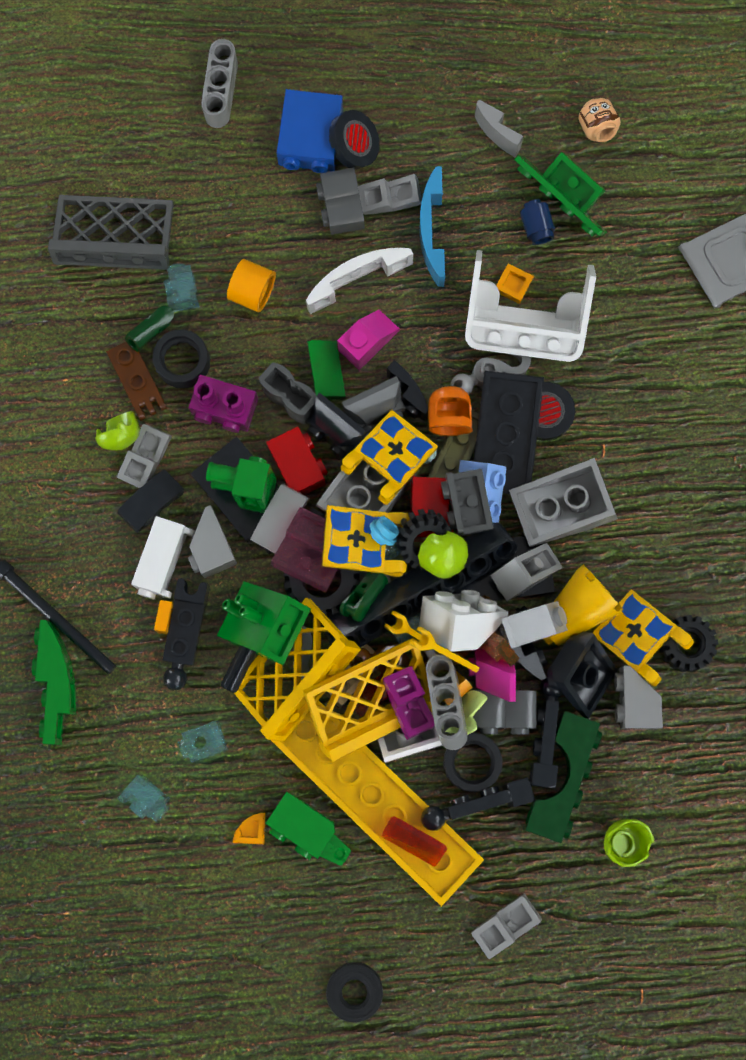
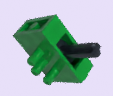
(261, 625)

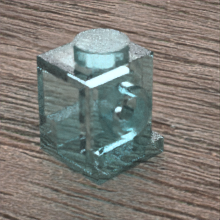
(181, 288)
(214, 742)
(145, 798)

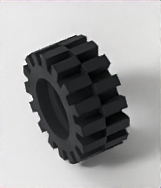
(414, 527)
(706, 645)

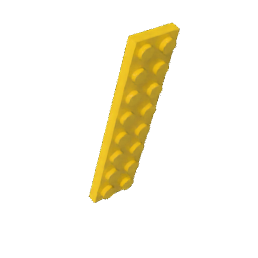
(370, 796)

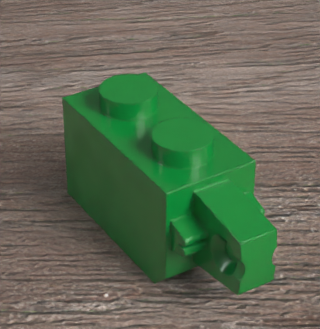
(307, 829)

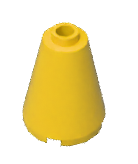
(585, 605)

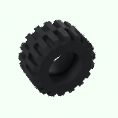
(328, 605)

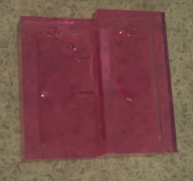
(303, 551)

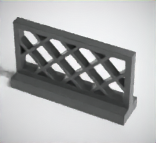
(109, 250)

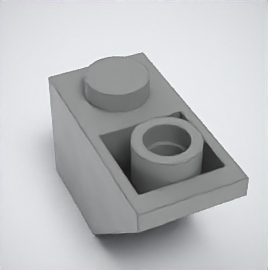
(639, 703)

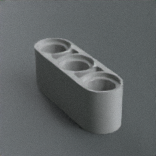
(217, 71)
(450, 715)

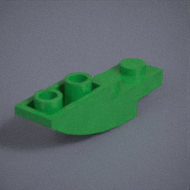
(56, 670)

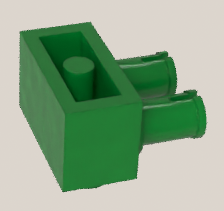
(250, 482)

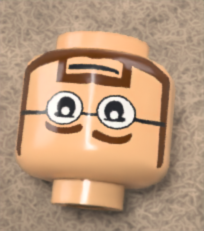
(599, 120)

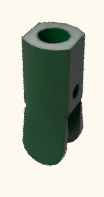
(149, 328)
(363, 596)

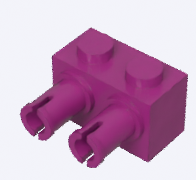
(223, 404)

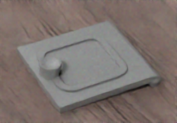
(719, 260)

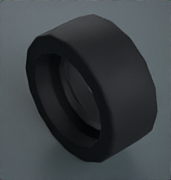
(173, 338)
(485, 782)

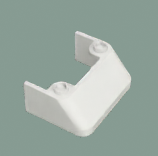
(528, 331)

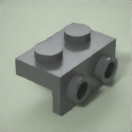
(468, 502)

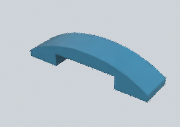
(433, 258)

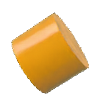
(251, 285)

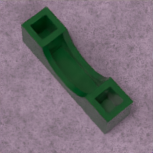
(575, 740)

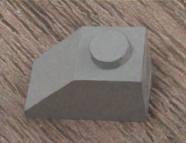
(210, 547)
(526, 571)
(535, 624)

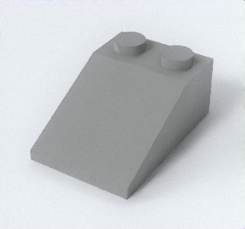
(359, 490)
(563, 503)

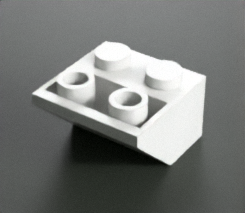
(461, 619)

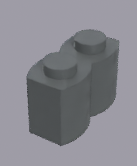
(341, 201)
(283, 390)
(500, 713)

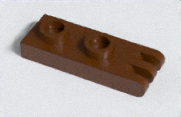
(135, 379)

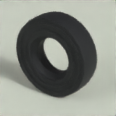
(334, 995)

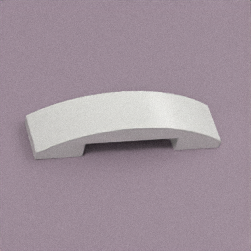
(389, 259)

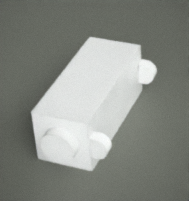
(160, 558)

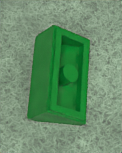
(326, 369)

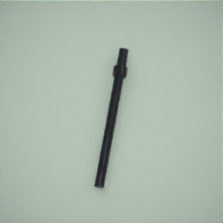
(7, 573)

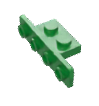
(570, 186)

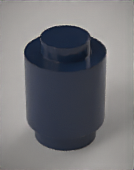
(537, 222)

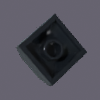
(334, 427)
(582, 672)

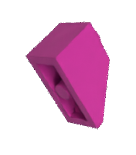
(366, 338)
(494, 676)

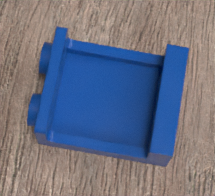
(305, 130)

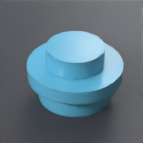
(384, 531)

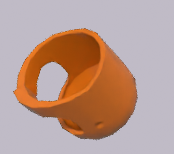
(450, 412)

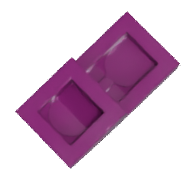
(408, 702)

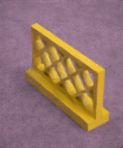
(295, 708)
(374, 723)

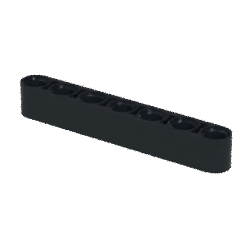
(406, 592)

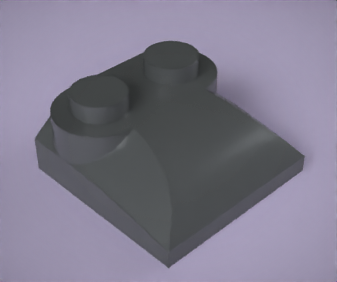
(374, 404)

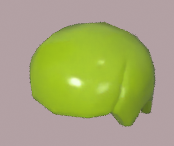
(120, 432)
(443, 554)
(628, 842)

